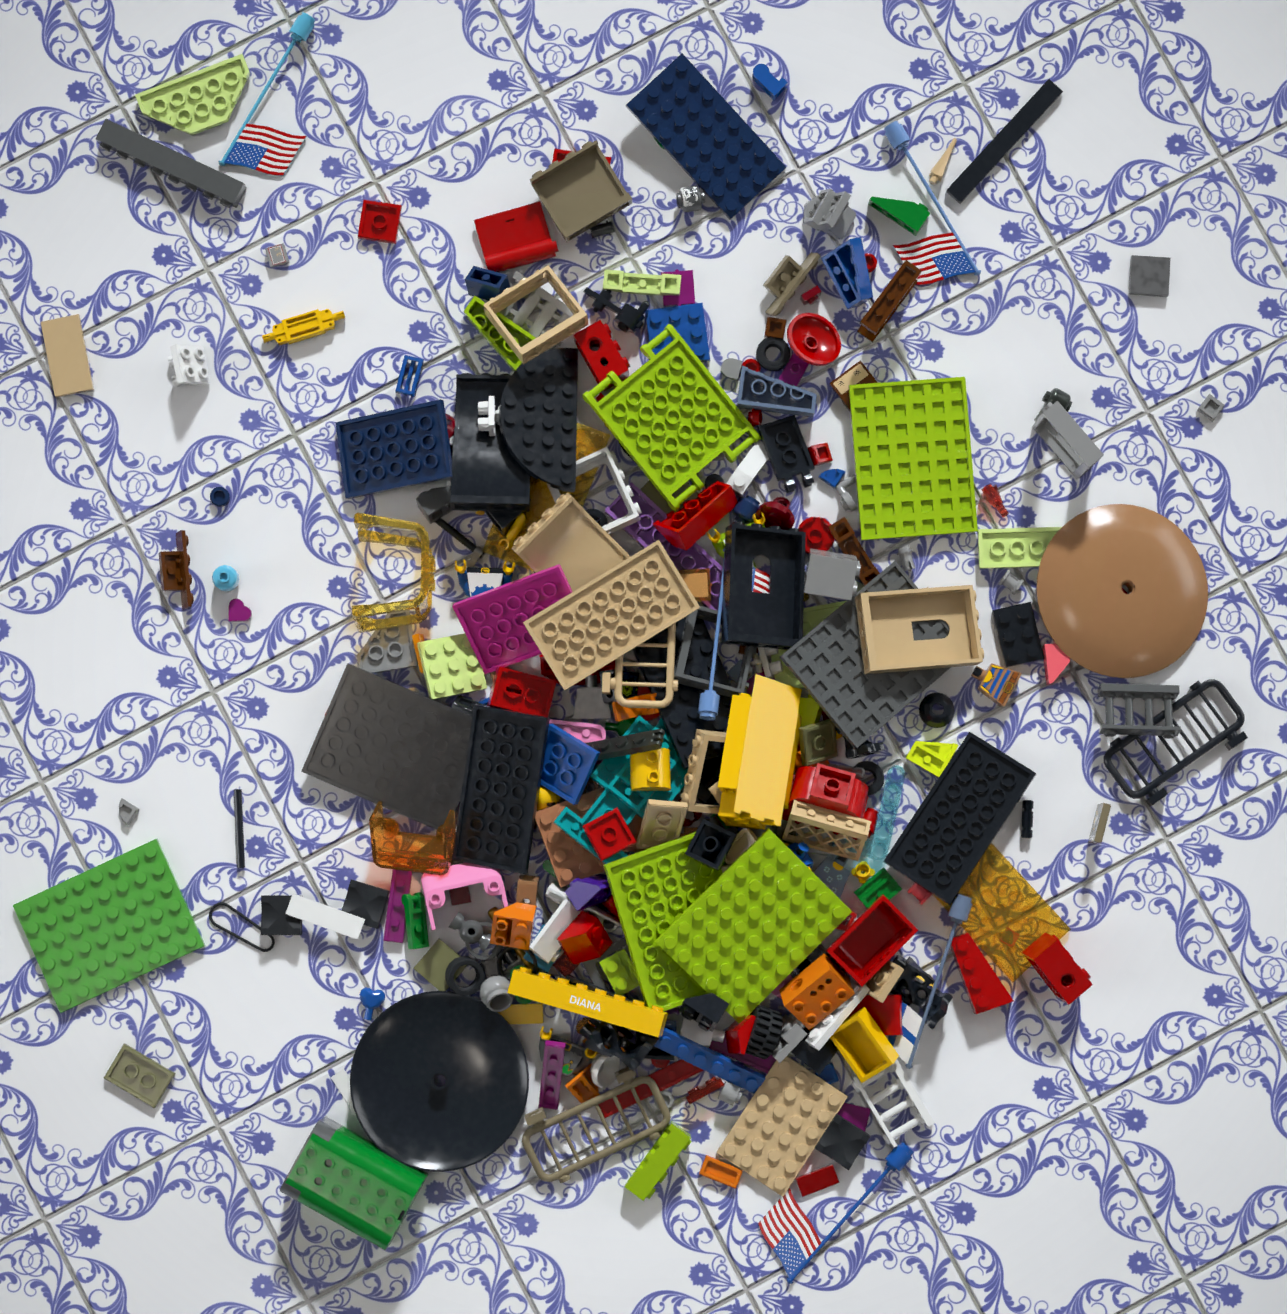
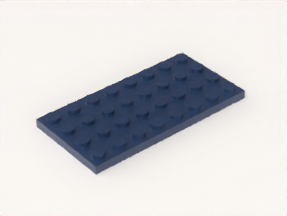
(705, 136)

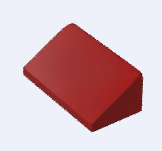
(817, 1180)

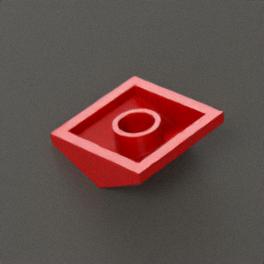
(738, 1035)

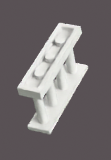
(912, 1100)

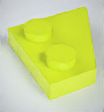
(931, 755)

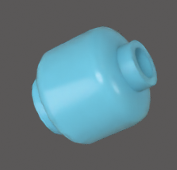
(225, 578)

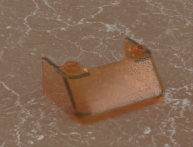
(410, 850)

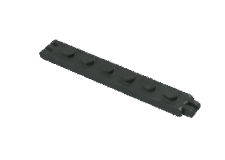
(628, 744)

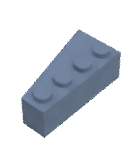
(773, 395)

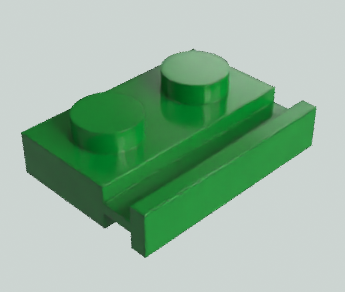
(877, 885)

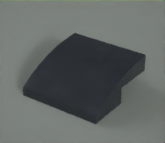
(812, 1057)

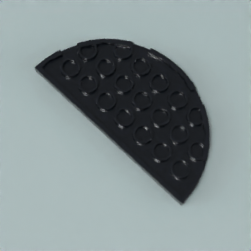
(541, 417)

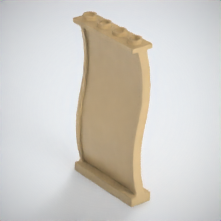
(571, 539)

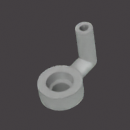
(847, 501)

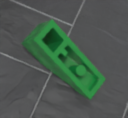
(904, 213)

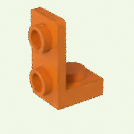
(623, 713)

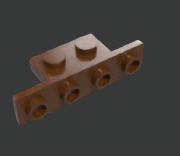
(175, 570)

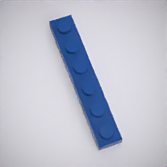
(710, 1061)

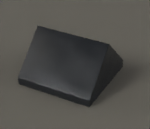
(710, 844)

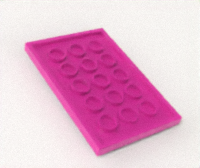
(497, 616)

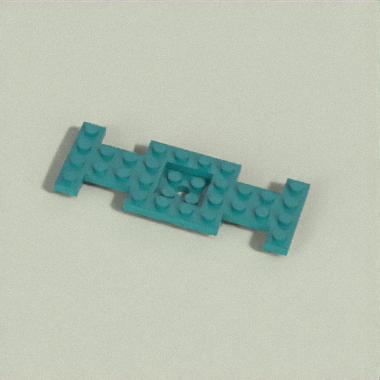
(619, 793)

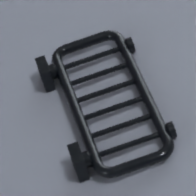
(1229, 733)

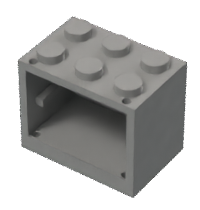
(831, 574)

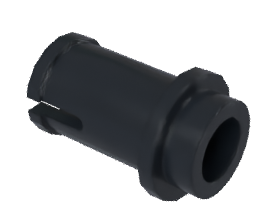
(602, 229)

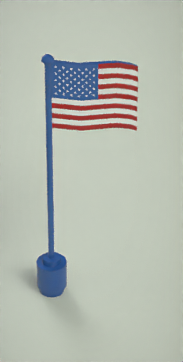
(793, 1234)

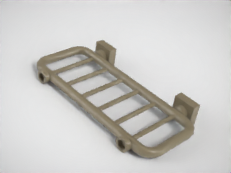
(539, 1125)

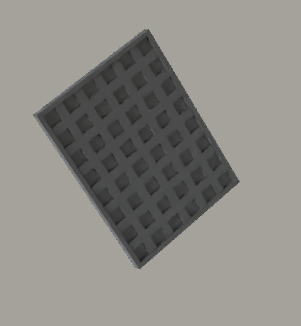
(832, 667)

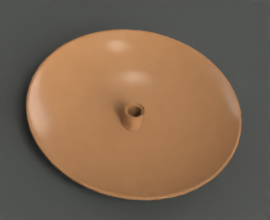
(1085, 600)

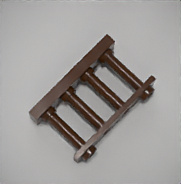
(889, 301)

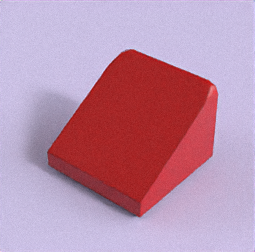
(820, 454)

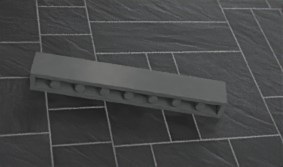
(170, 163)

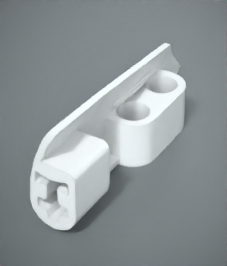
(558, 895)

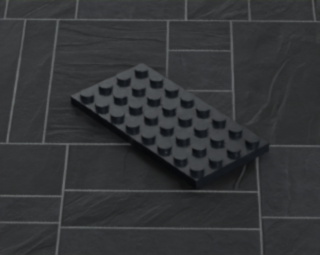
(682, 714)
(500, 788)
(959, 818)

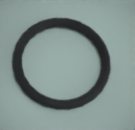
(509, 948)

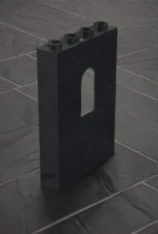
(756, 617)

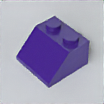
(588, 891)

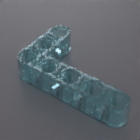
(889, 823)

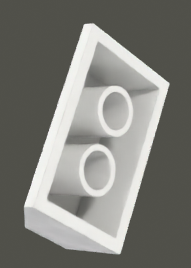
(546, 943)

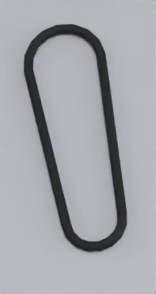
(235, 935)

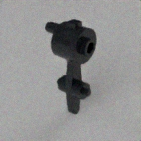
(627, 317)

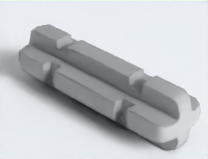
(860, 772)

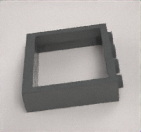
(746, 668)

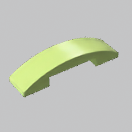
(641, 283)

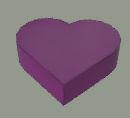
(238, 611)

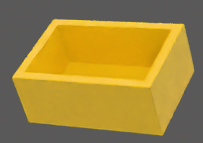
(864, 1045)

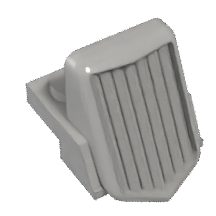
(830, 213)

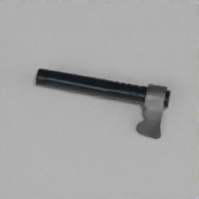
(477, 550)

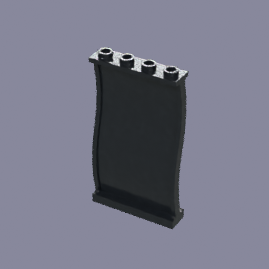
(482, 467)

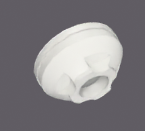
(604, 1070)

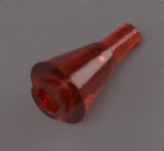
(992, 495)

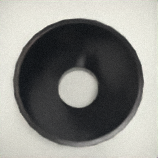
(929, 717)

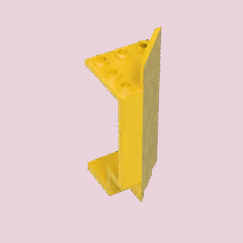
(759, 755)

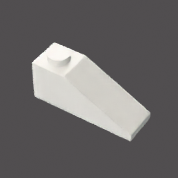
(748, 469)

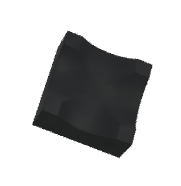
(366, 902)
(274, 919)
(842, 1141)

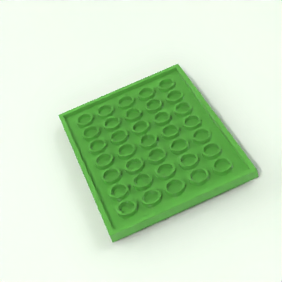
(108, 925)

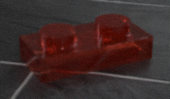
(711, 1085)

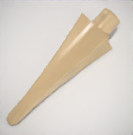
(938, 170)

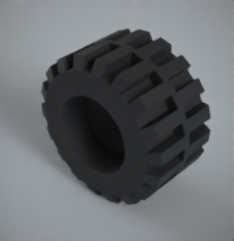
(765, 1032)

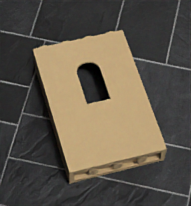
(887, 630)

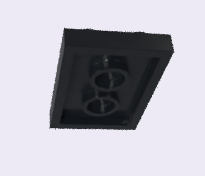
(1018, 634)

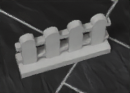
(533, 300)

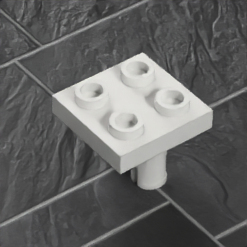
(189, 365)

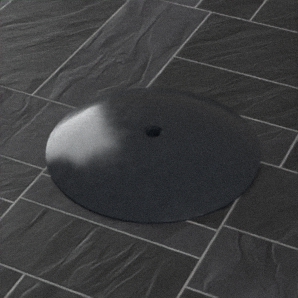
(430, 1123)

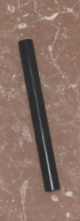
(239, 828)

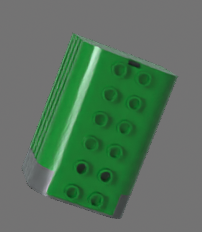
(353, 1182)

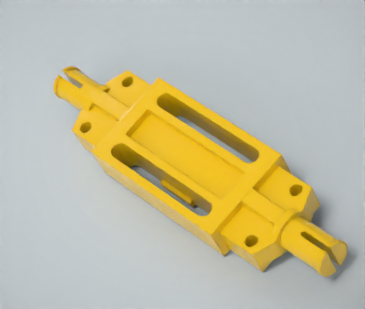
(303, 326)

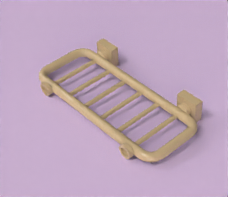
(671, 684)

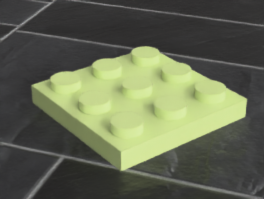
(450, 667)

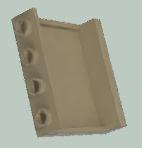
(580, 191)

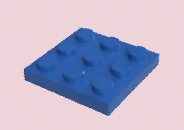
(687, 321)
(567, 764)

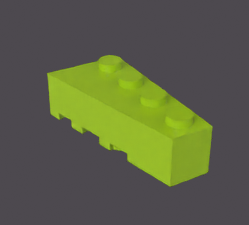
(476, 315)
(657, 1161)

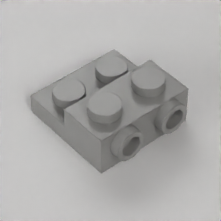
(790, 1037)

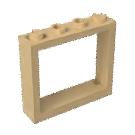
(552, 336)
(696, 763)

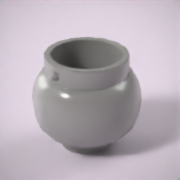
(494, 993)

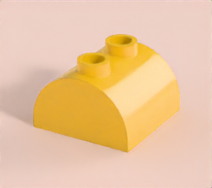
(650, 770)

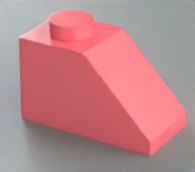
(1054, 662)

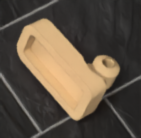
(742, 842)

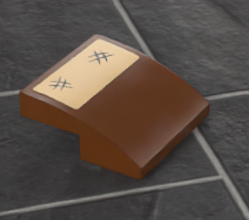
(855, 375)

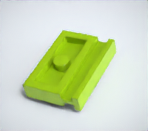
(620, 972)

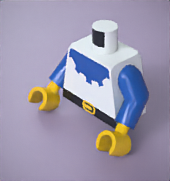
(480, 580)

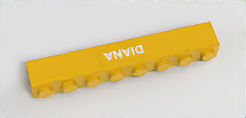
(588, 1002)

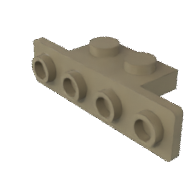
(786, 279)

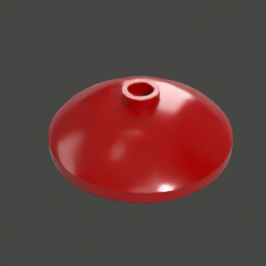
(814, 339)

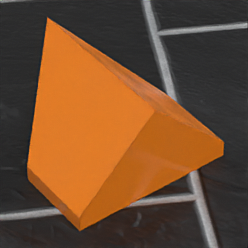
(582, 1086)

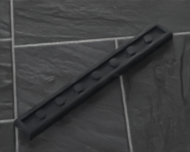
(1004, 141)

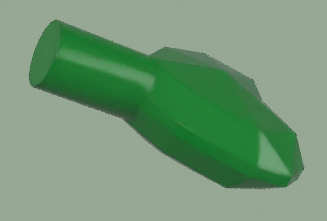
(620, 727)

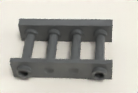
(1147, 693)

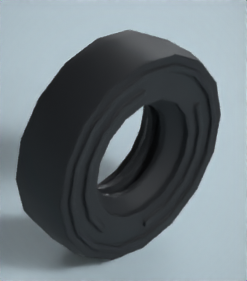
(776, 365)
(878, 775)

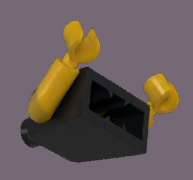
(507, 523)

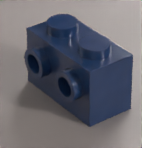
(486, 283)

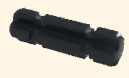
(1027, 819)

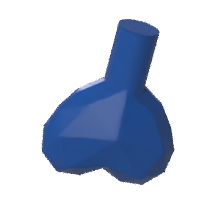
(371, 1001)

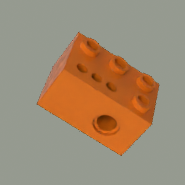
(816, 991)

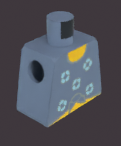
(833, 874)

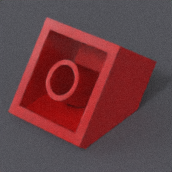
(584, 939)

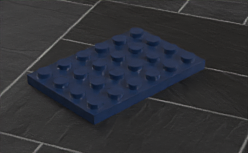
(394, 449)

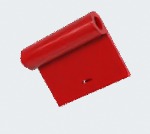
(515, 238)

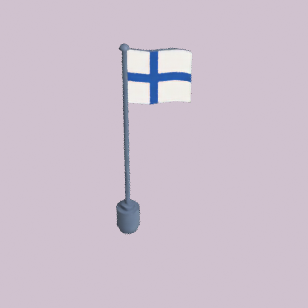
(912, 1022)

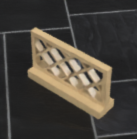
(827, 821)

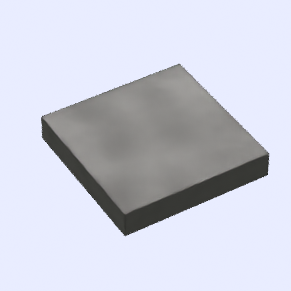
(1149, 276)

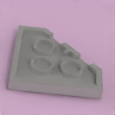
(389, 648)

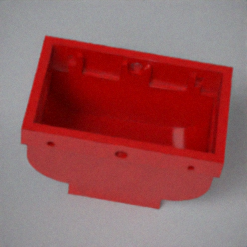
(828, 789)
(872, 940)

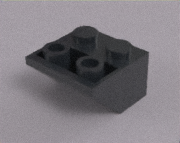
(704, 1010)

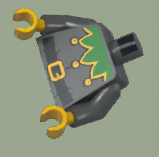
(575, 1056)

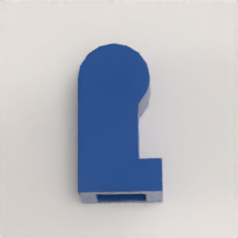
(768, 82)

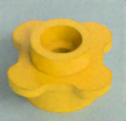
(863, 866)

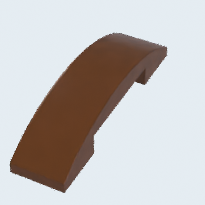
(849, 544)

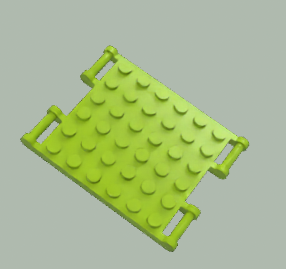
(672, 417)

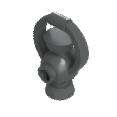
(478, 937)

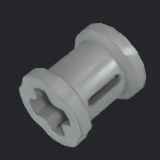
(1011, 582)

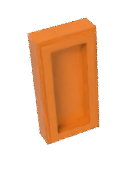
(720, 1171)

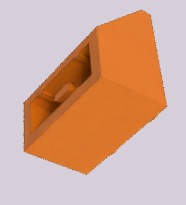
(513, 926)

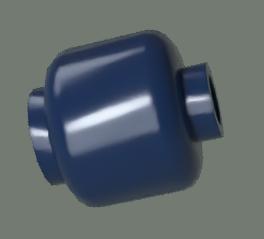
(745, 509)

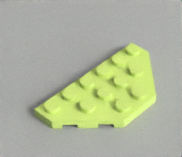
(199, 98)

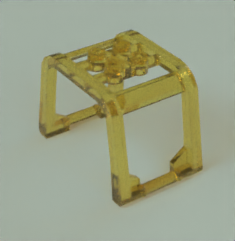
(423, 602)

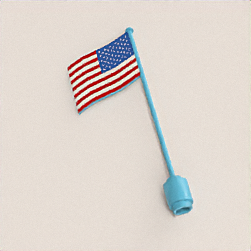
(262, 146)

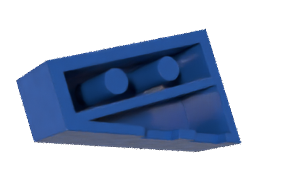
(849, 272)

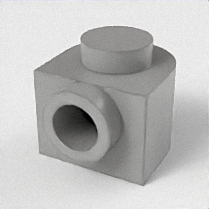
(730, 1093)

